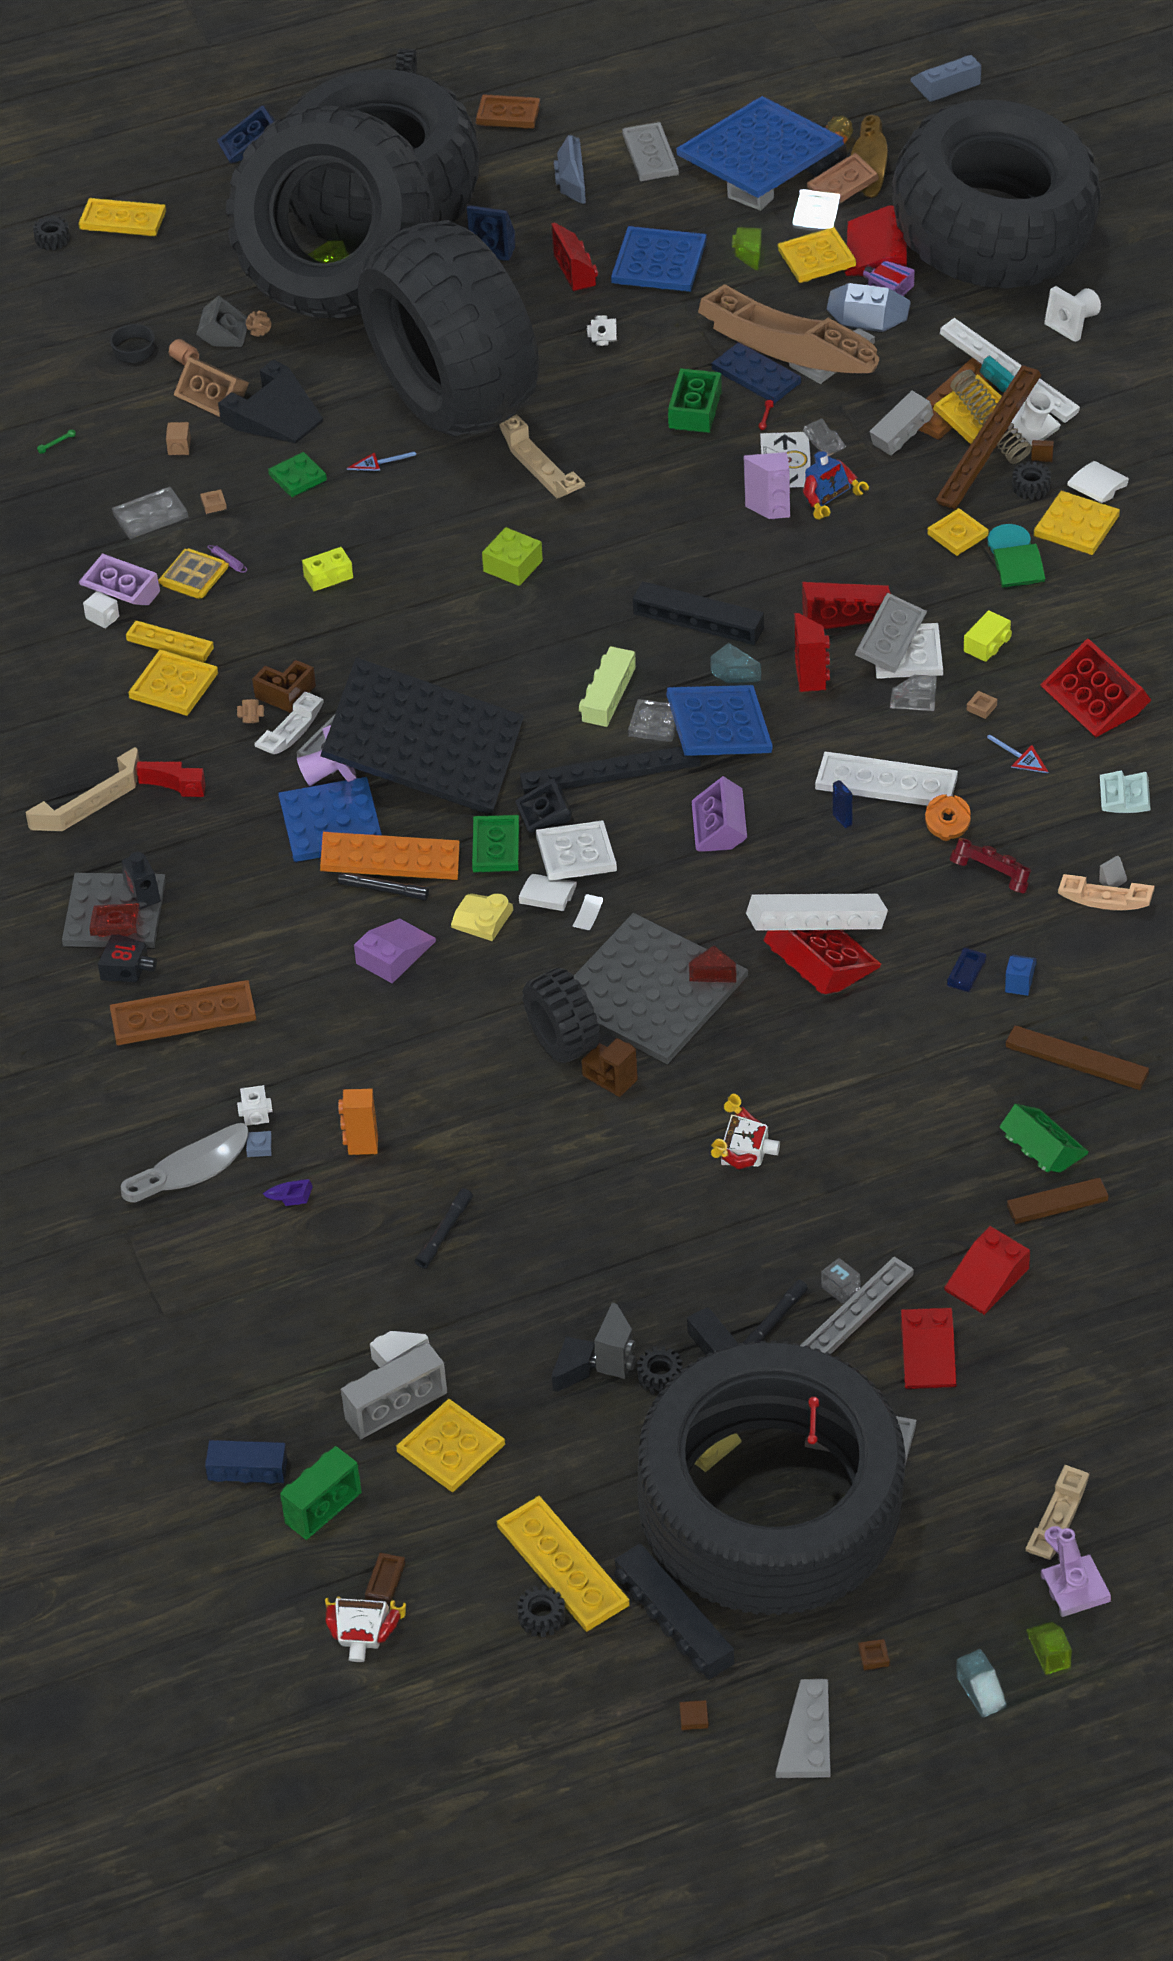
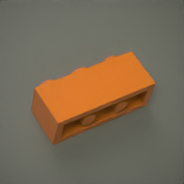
(359, 1121)

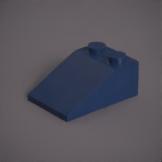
(239, 137)
(493, 229)

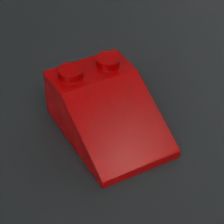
(988, 1270)
(928, 1348)

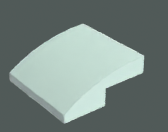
(1125, 793)

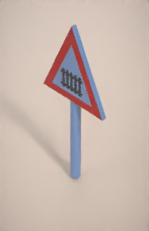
(372, 464)
(1027, 761)

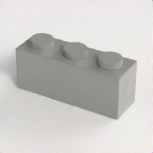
(901, 423)

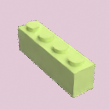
(607, 686)

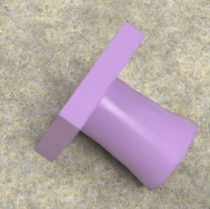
(316, 767)

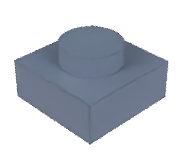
(259, 1144)

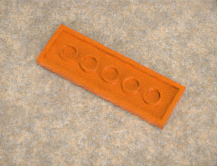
(389, 855)

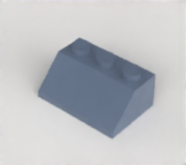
(948, 78)

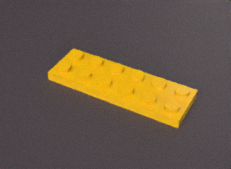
(563, 1563)

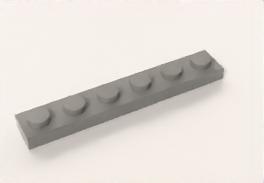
(860, 1306)

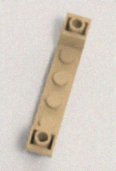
(518, 440)
(46, 819)

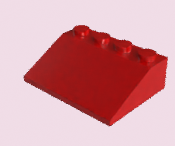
(875, 240)
(1095, 690)
(823, 957)

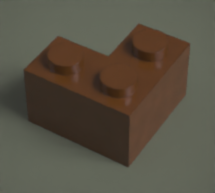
(284, 688)
(612, 1066)

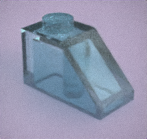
(734, 665)
(980, 1682)

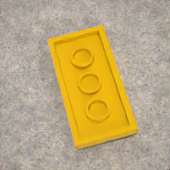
(122, 217)

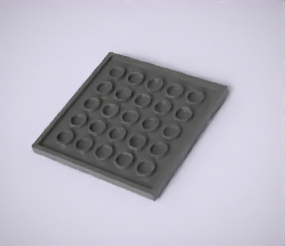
(645, 991)

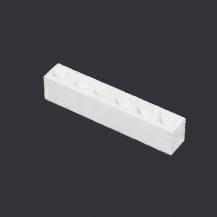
(816, 911)

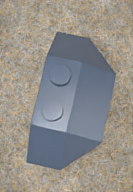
(570, 169)
(867, 307)

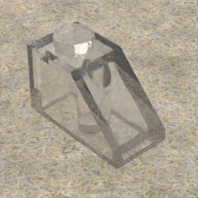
(915, 693)

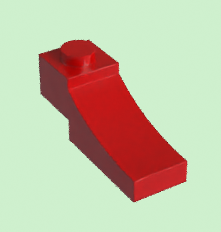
(187, 781)

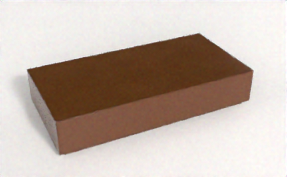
(385, 1578)

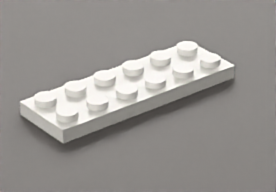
(885, 778)

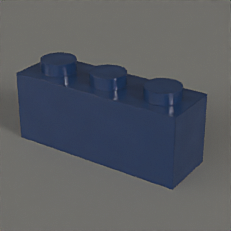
(246, 1461)

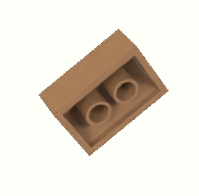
(207, 385)

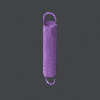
(223, 555)

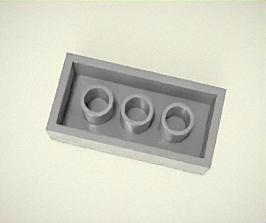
(394, 1390)

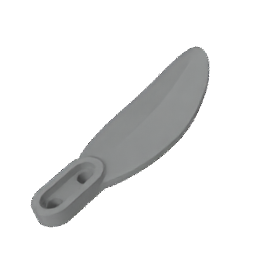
(188, 1165)

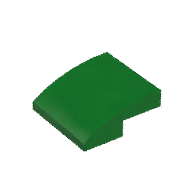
(1019, 565)

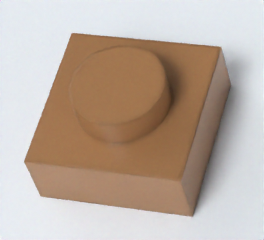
(213, 501)
(981, 704)

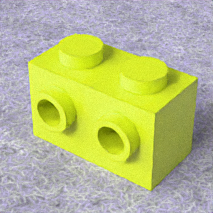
(327, 569)
(987, 636)

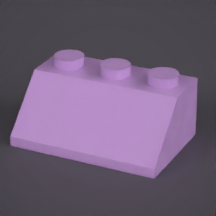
(767, 484)
(122, 580)

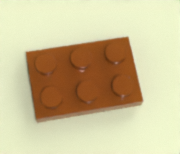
(508, 111)

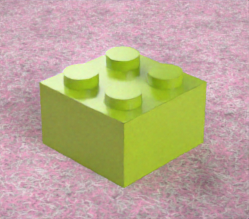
(512, 556)

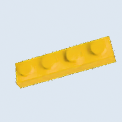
(169, 641)

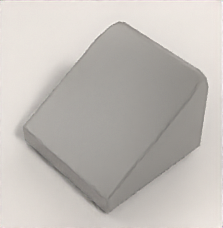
(1112, 873)

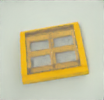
(193, 573)

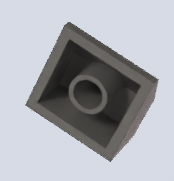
(222, 324)
(615, 1345)

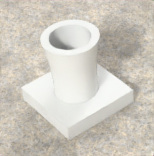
(1067, 312)
(1034, 417)

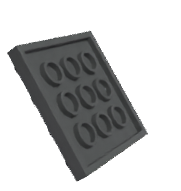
(106, 889)

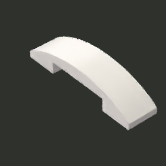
(293, 727)

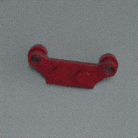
(989, 857)

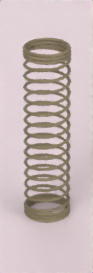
(969, 373)

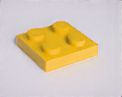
(957, 532)

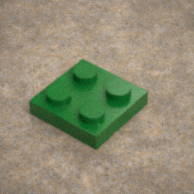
(297, 474)

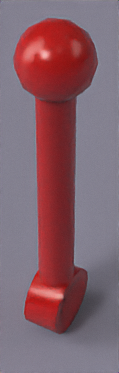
(768, 404)
(813, 1404)

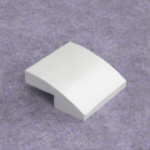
(1098, 481)
(547, 894)

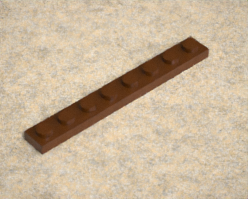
(988, 437)

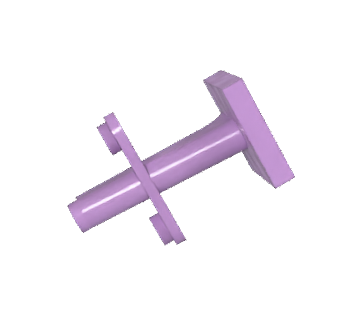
(1076, 1580)

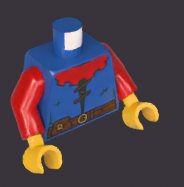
(827, 481)

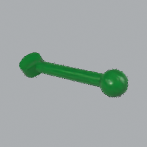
(42, 448)

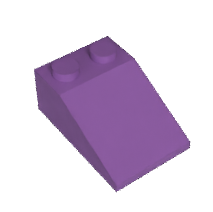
(391, 948)

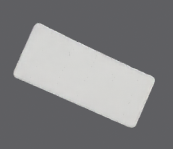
(588, 912)

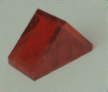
(712, 967)

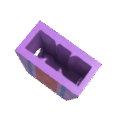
(890, 276)

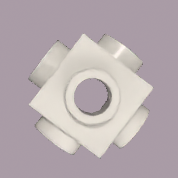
(608, 336)
(254, 1110)

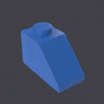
(1019, 974)

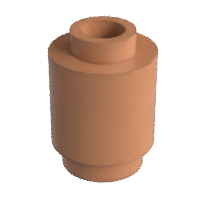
(181, 351)

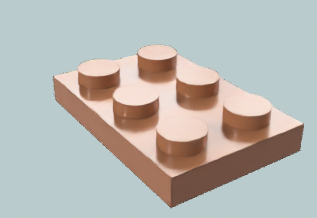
(845, 178)

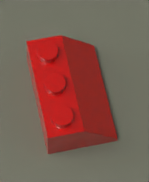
(572, 258)
(811, 654)

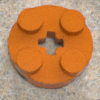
(943, 828)

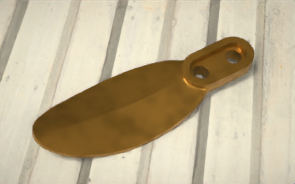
(873, 150)

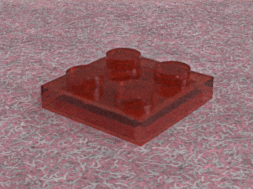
(114, 919)

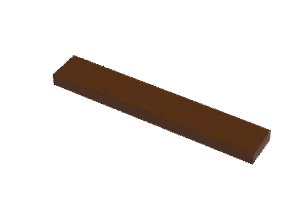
(1077, 1057)

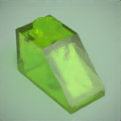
(748, 246)
(330, 252)
(1051, 1647)

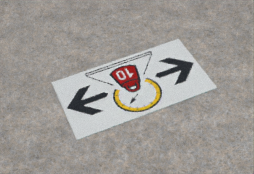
(797, 449)

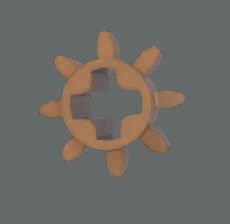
(258, 323)
(250, 711)

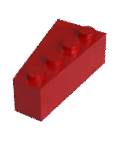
(841, 604)

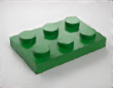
(495, 843)

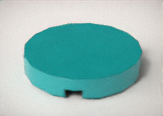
(1008, 536)

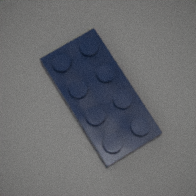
(756, 372)

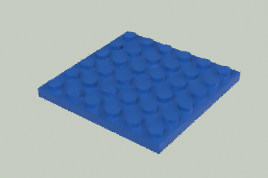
(760, 146)

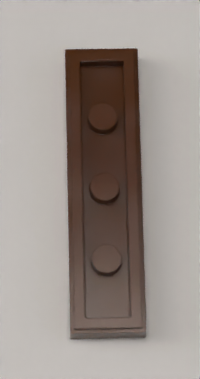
(1057, 1200)

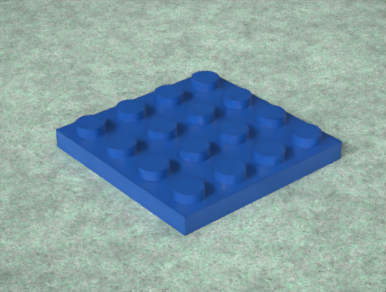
(659, 258)
(719, 720)
(327, 808)

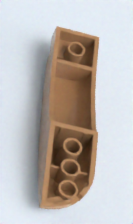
(788, 337)

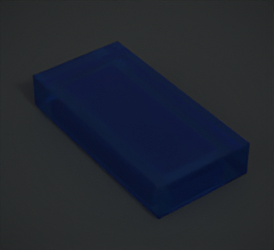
(842, 803)
(966, 969)

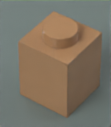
(178, 438)

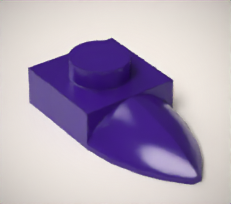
(290, 1192)

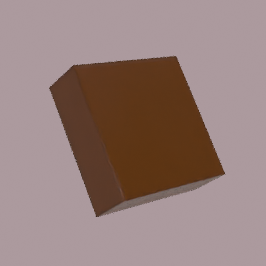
(1042, 450)
(873, 1654)
(693, 1715)

